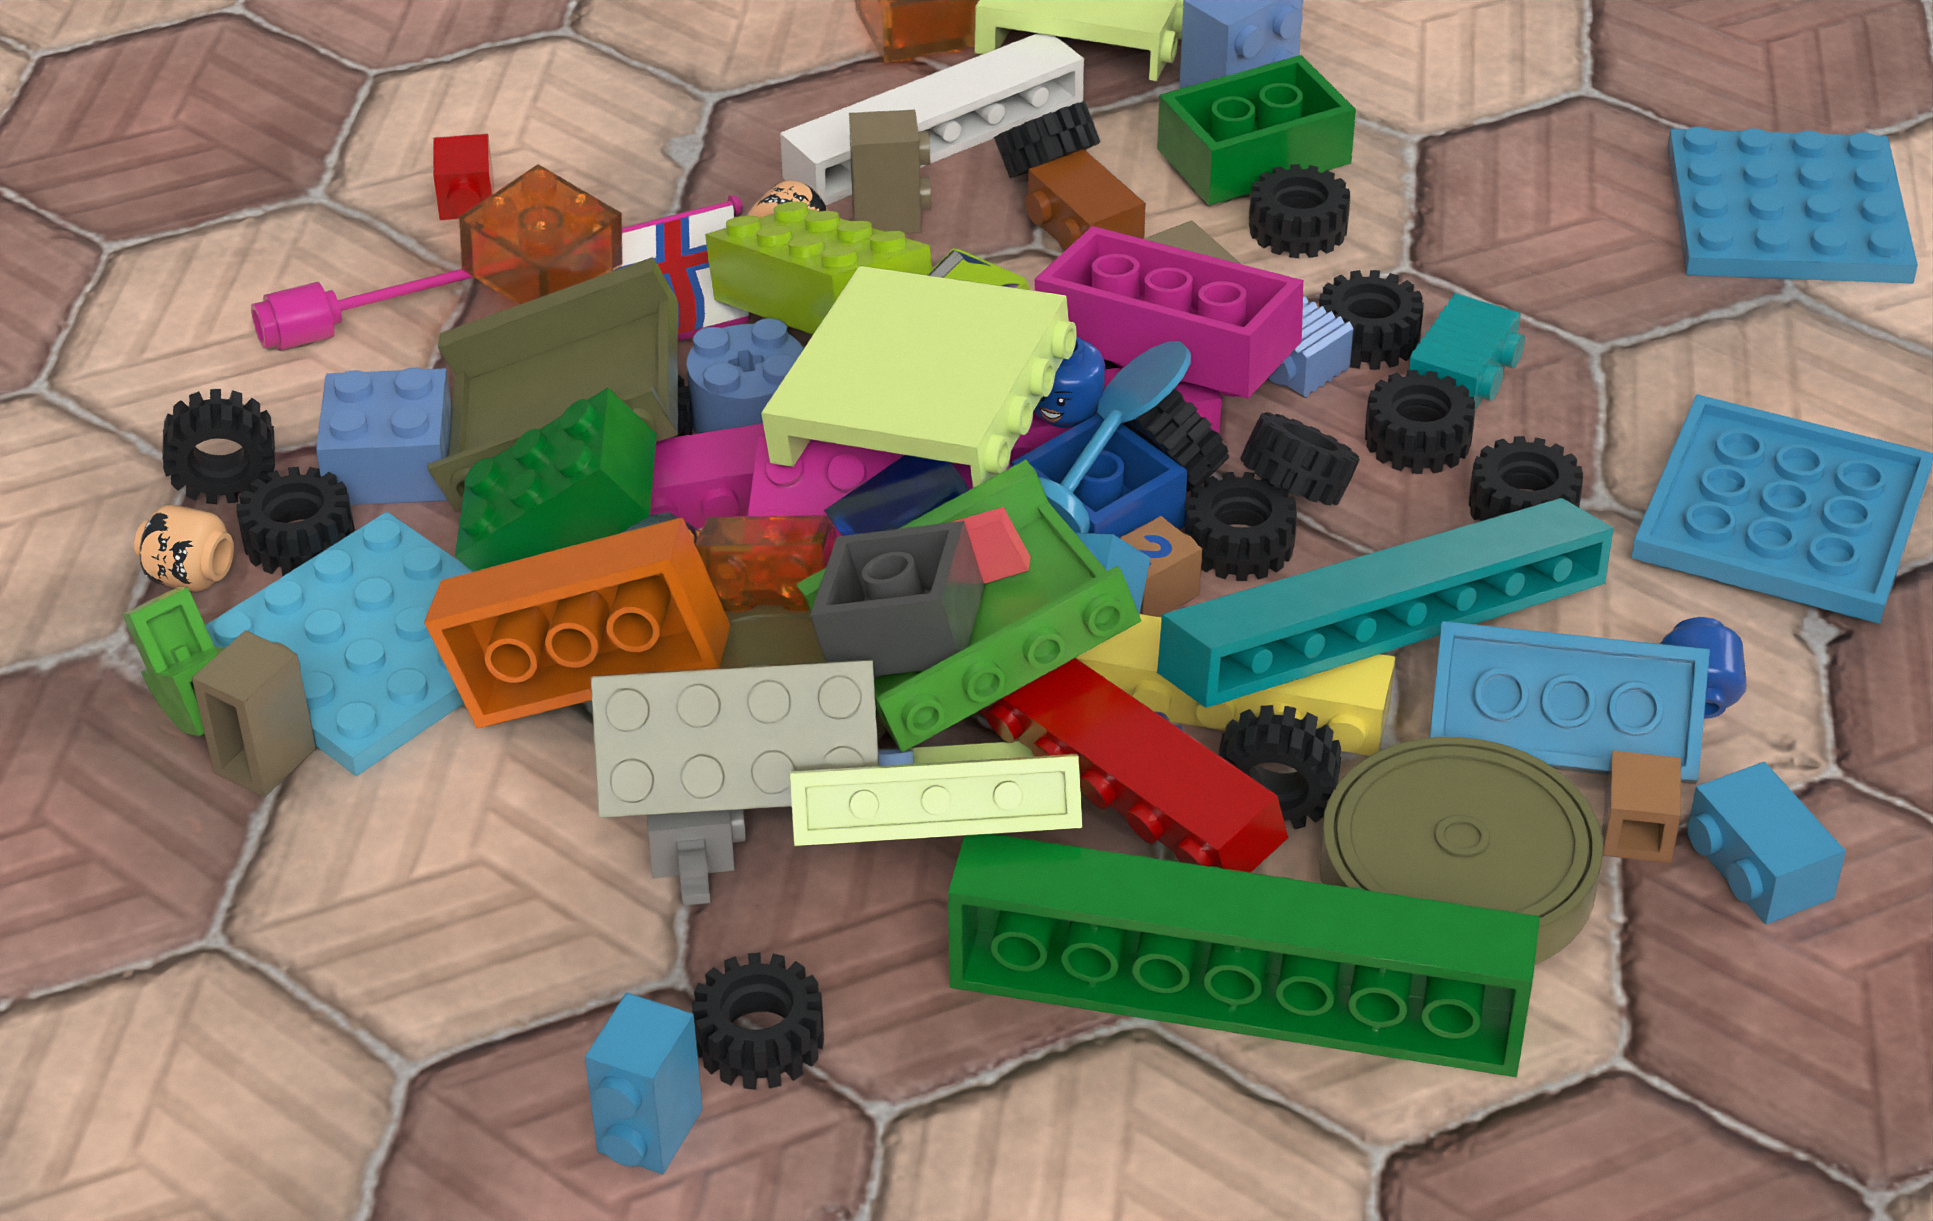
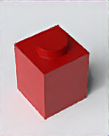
(461, 173)

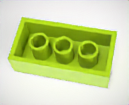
(801, 261)

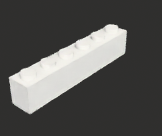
(954, 105)

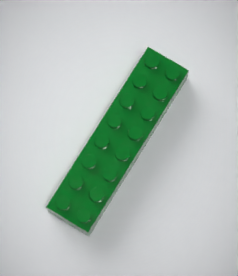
(1242, 952)

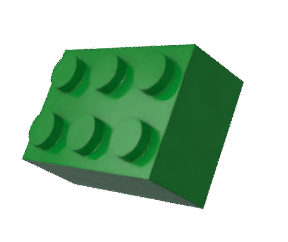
(1251, 122)
(559, 485)

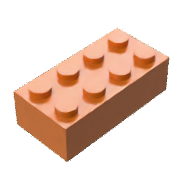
(545, 624)

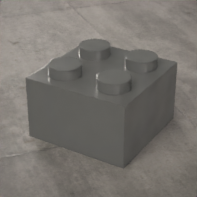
(899, 597)

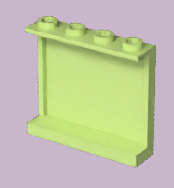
(1127, 23)
(923, 370)
(940, 795)

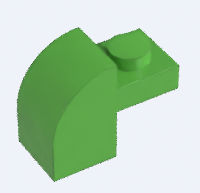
(173, 650)

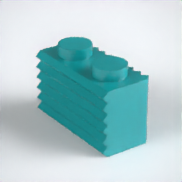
(1471, 345)

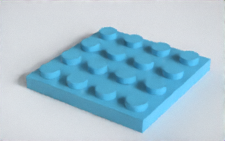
(359, 639)

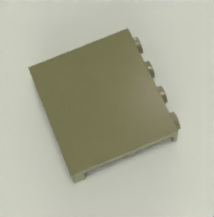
(554, 350)

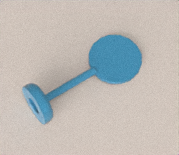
(1125, 398)

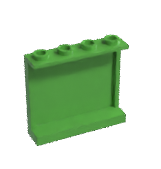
(1022, 621)

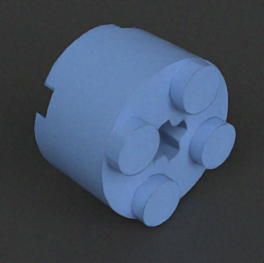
(737, 372)

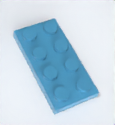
(1571, 695)

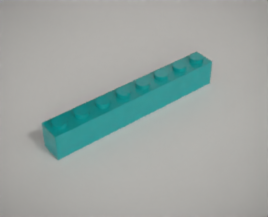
(1381, 601)

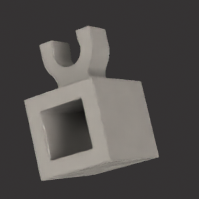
(694, 846)

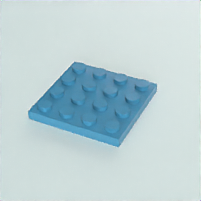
(1790, 206)
(1785, 508)

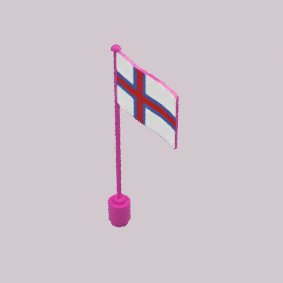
(675, 243)

